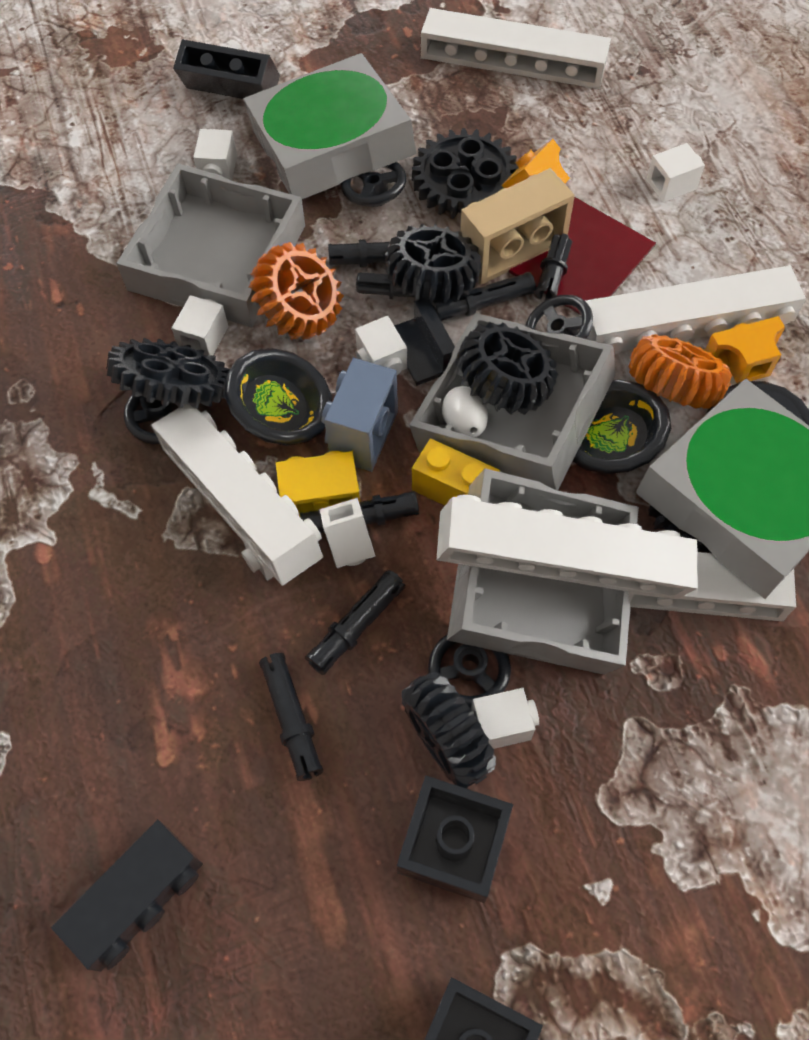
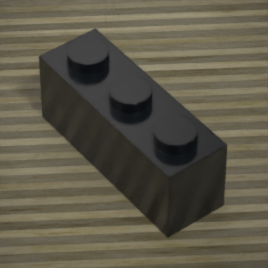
(224, 69)
(128, 898)

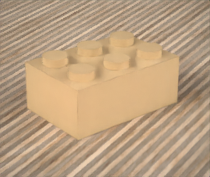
(517, 222)

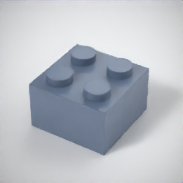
(361, 411)

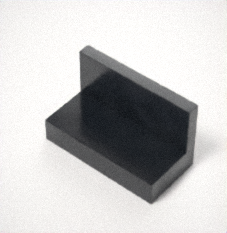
(426, 343)

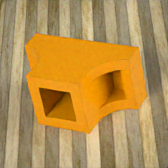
(537, 162)
(748, 348)

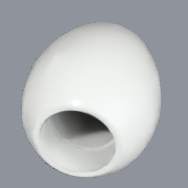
(465, 411)

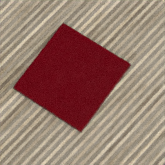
(599, 257)

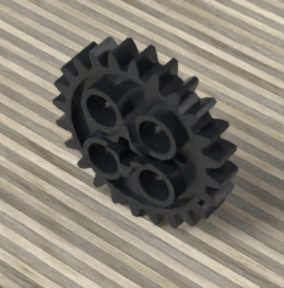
(461, 170)
(167, 372)

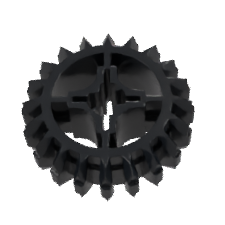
(433, 263)
(506, 368)
(449, 729)

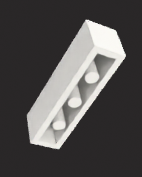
(724, 595)

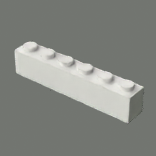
(514, 48)
(696, 307)
(239, 493)
(566, 548)

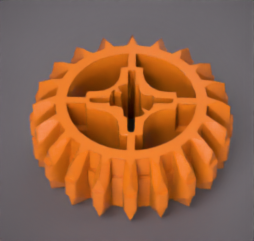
(289, 270)
(679, 371)

